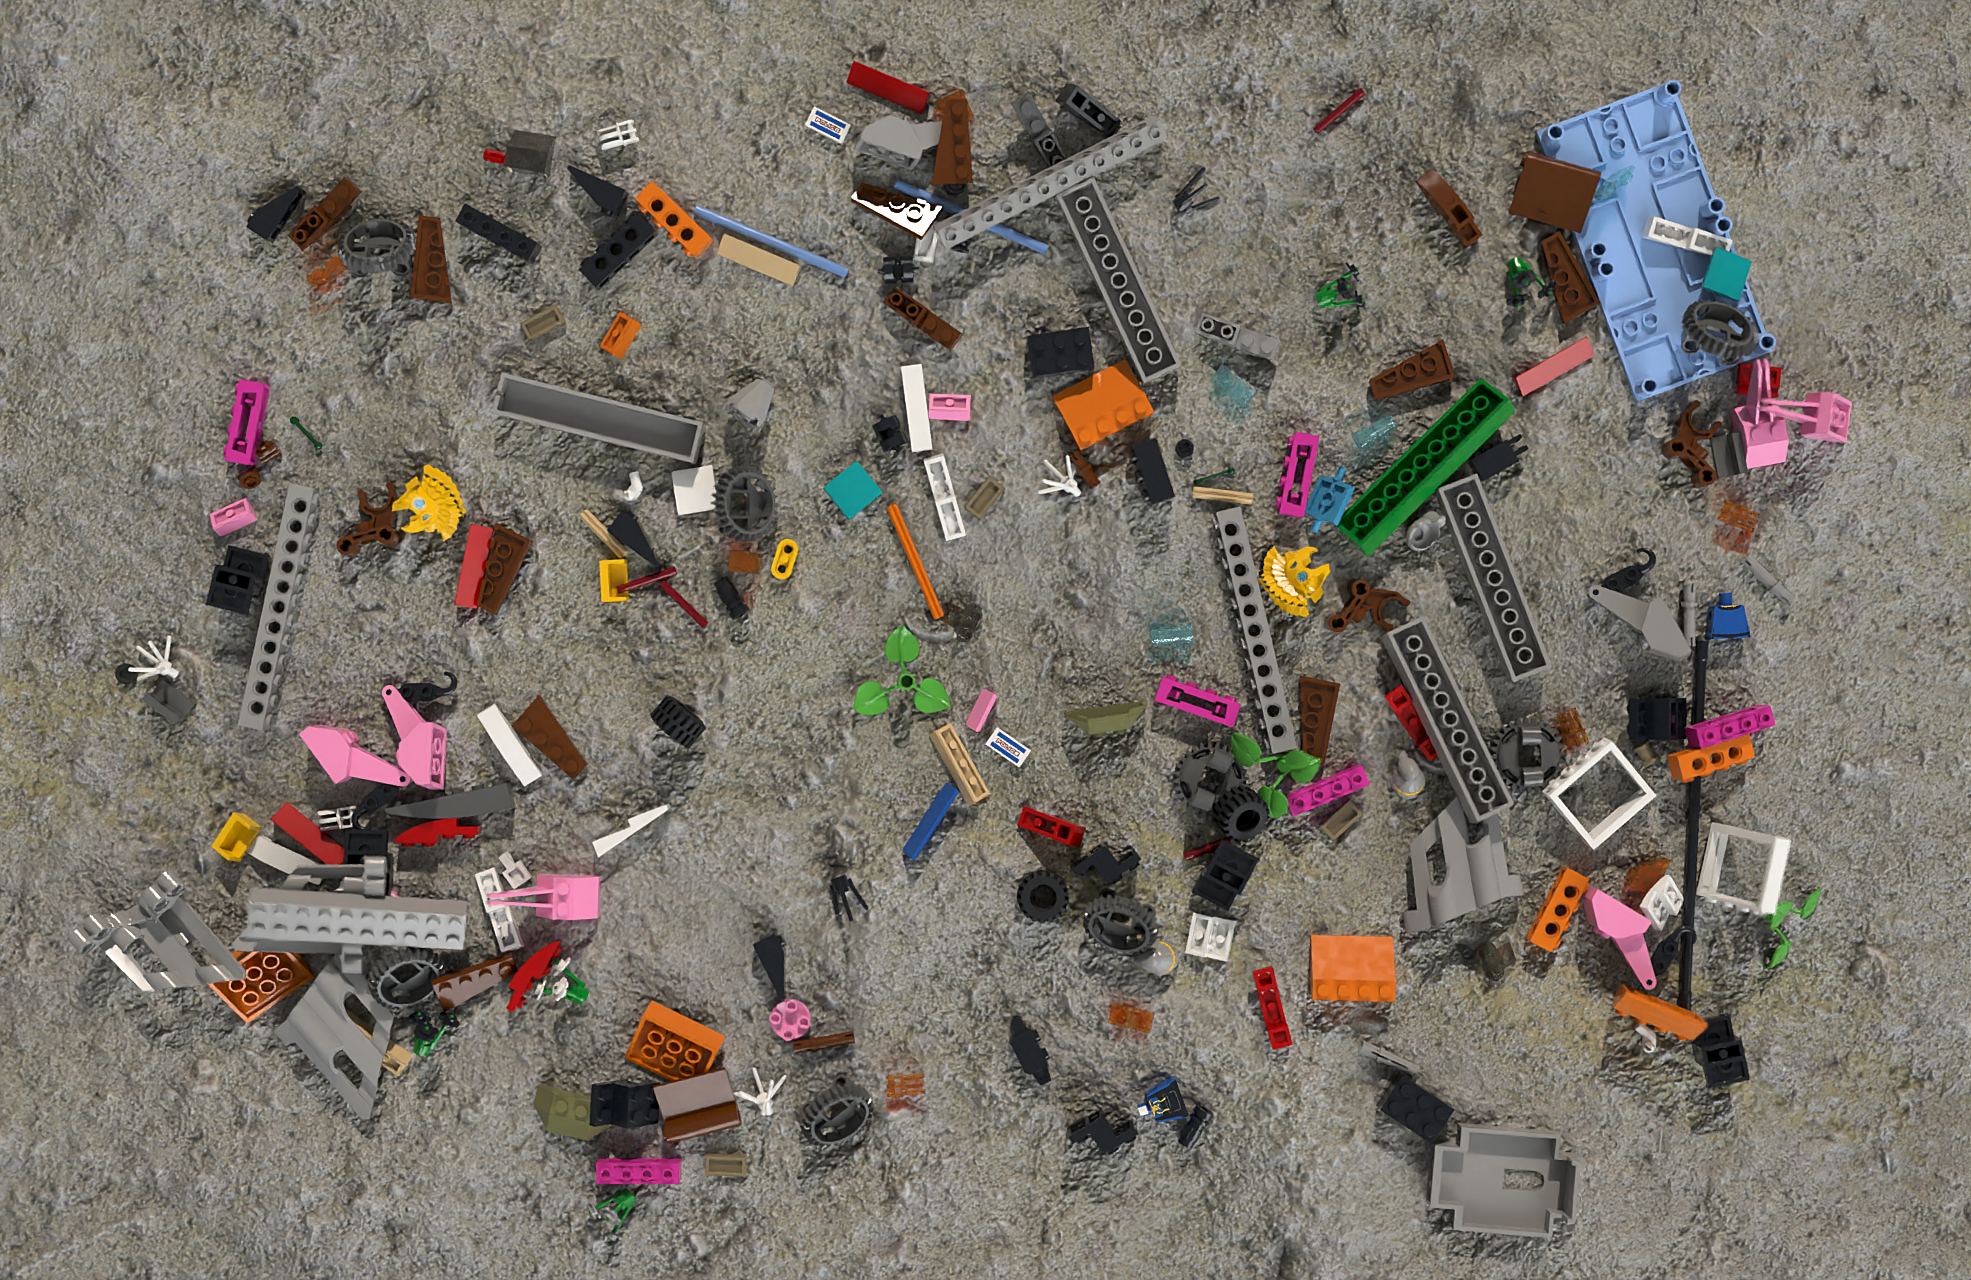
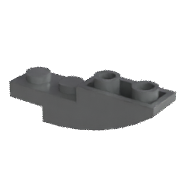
(1038, 130)

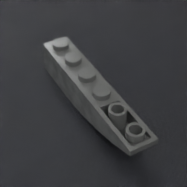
(459, 804)

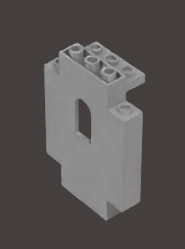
(1471, 1174)

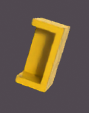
(611, 575)
(236, 837)

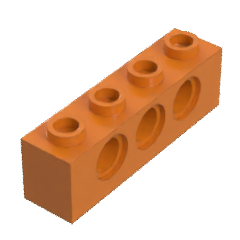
(653, 194)
(1681, 761)
(1555, 897)

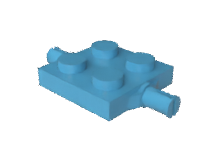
(1329, 500)

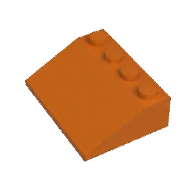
(1103, 405)
(1352, 968)
(267, 981)
(1657, 1012)
(673, 1044)

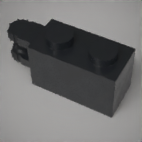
(1496, 458)

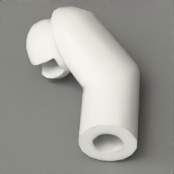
(635, 488)
(1648, 1037)

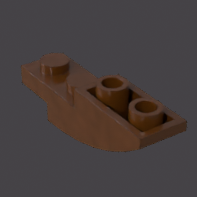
(1450, 206)
(326, 214)
(922, 318)

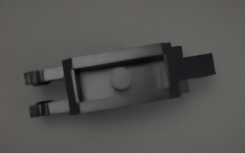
(1028, 1050)

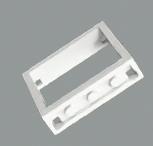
(1617, 817)
(1713, 863)

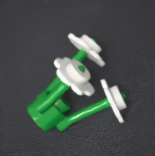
(574, 994)

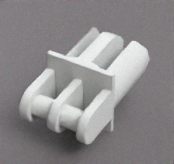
(614, 136)
(340, 818)

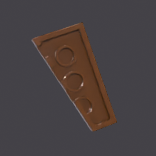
(953, 151)
(905, 213)
(430, 270)
(1420, 371)
(504, 562)
(1318, 712)
(547, 735)

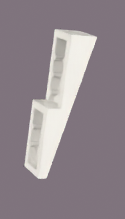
(1684, 237)
(916, 408)
(944, 497)
(637, 822)
(501, 915)

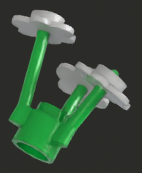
(624, 1200)

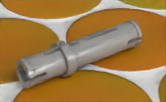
(1774, 586)
(1689, 612)
(1381, 1055)

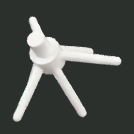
(1066, 483)
(162, 665)
(763, 1099)

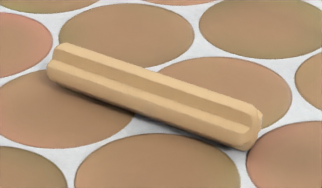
(1222, 495)
(598, 528)

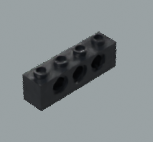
(498, 233)
(615, 263)

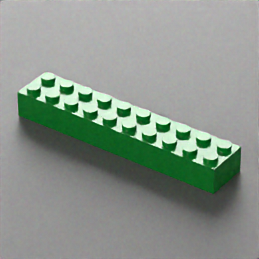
(1424, 467)

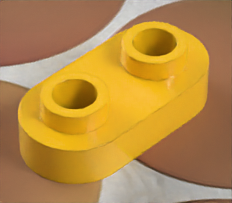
(784, 558)

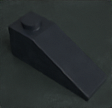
(1088, 109)
(604, 194)
(273, 216)
(632, 534)
(773, 958)

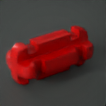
(494, 156)

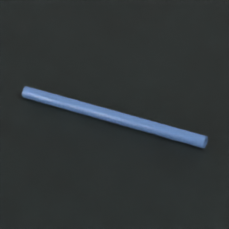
(954, 209)
(771, 241)

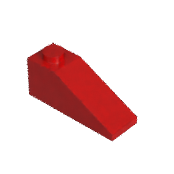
(1051, 826)

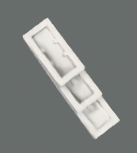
(509, 744)

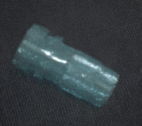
(1377, 431)
(1168, 635)

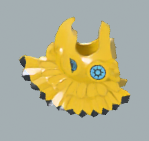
(434, 503)
(1290, 581)

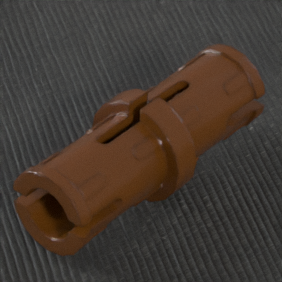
(1084, 468)

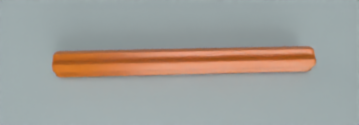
(915, 561)

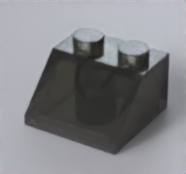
(530, 153)

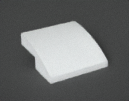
(694, 489)
(1662, 901)
(1210, 936)

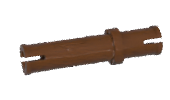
(814, 1044)

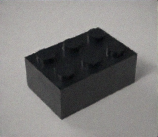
(1060, 352)
(1151, 472)
(1415, 1107)

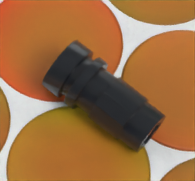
(730, 596)
(1195, 1126)

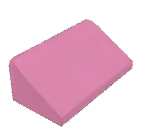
(949, 407)
(233, 517)
(981, 710)

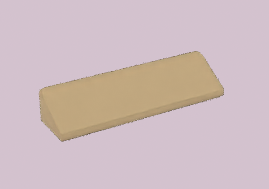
(758, 259)
(959, 764)
(395, 1057)

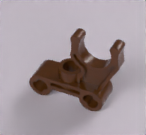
(1688, 450)
(376, 528)
(1359, 604)

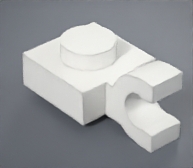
(515, 872)

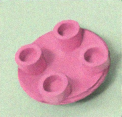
(790, 1019)

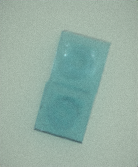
(1617, 179)
(1233, 386)

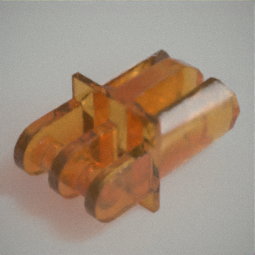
(1736, 515)
(1572, 729)
(905, 1085)

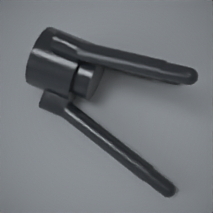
(1184, 202)
(841, 885)

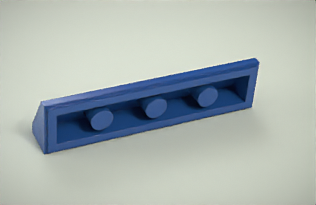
(930, 821)

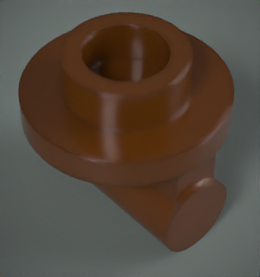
(267, 451)
(249, 478)

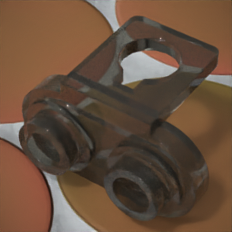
(965, 621)
(1492, 959)

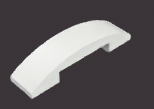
(280, 857)

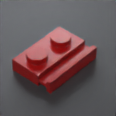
(1744, 376)

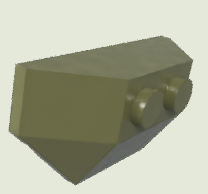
(1107, 718)
(565, 1112)

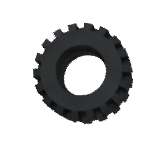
(678, 721)
(1253, 815)
(1048, 913)

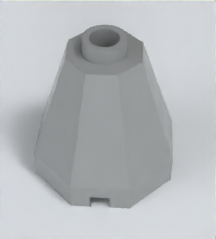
(752, 404)

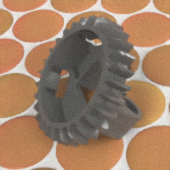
(382, 235)
(1716, 318)
(758, 503)
(1527, 734)
(1192, 769)
(1115, 933)
(386, 979)
(846, 1120)

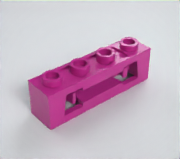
(255, 394)
(1304, 441)
(1229, 711)
(1729, 726)
(1326, 790)
(639, 1171)

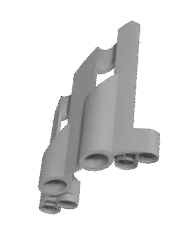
(1473, 876)
(358, 879)
(165, 925)
(323, 1028)

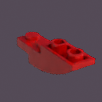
(431, 832)
(536, 967)

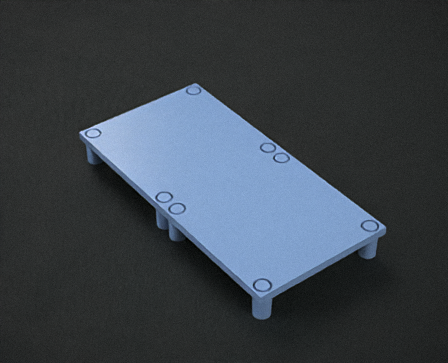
(1638, 280)

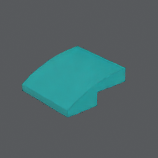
(1726, 274)
(852, 490)

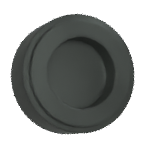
(123, 675)

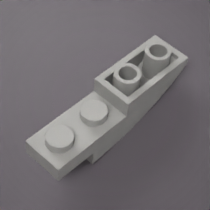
(1237, 337)

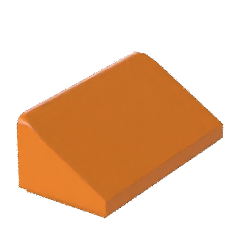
(620, 335)

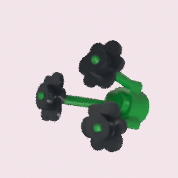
(1522, 276)
(1327, 295)
(427, 1035)

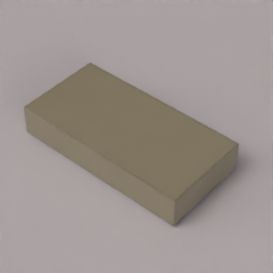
(543, 323)
(984, 497)
(1341, 820)
(725, 1165)

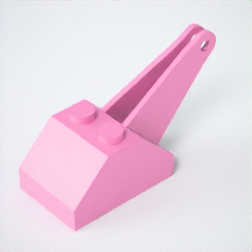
(1824, 416)
(1761, 432)
(558, 896)

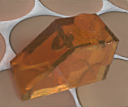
(744, 562)
(1647, 874)

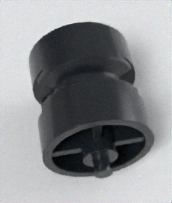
(898, 269)
(889, 433)

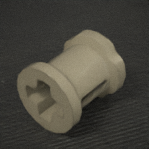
(1646, 753)

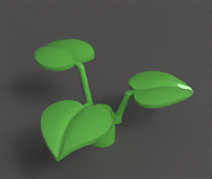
(930, 695)
(1302, 768)
(1776, 919)

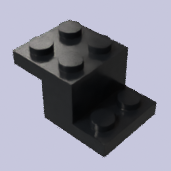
(237, 580)
(1657, 718)
(368, 843)
(1106, 863)
(1225, 875)
(1720, 1053)
(623, 1104)
(1102, 1132)

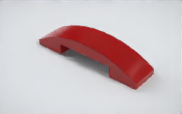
(1405, 712)
(1271, 1007)

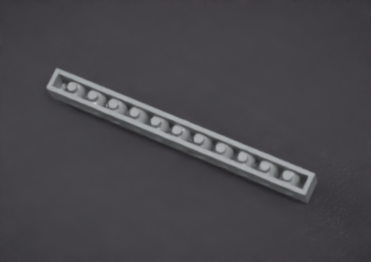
(1050, 182)
(274, 595)
(1286, 739)

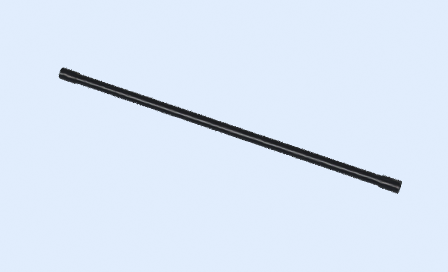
(1685, 993)

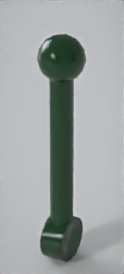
(295, 421)
(1230, 471)

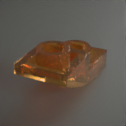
(333, 269)
(1131, 1017)

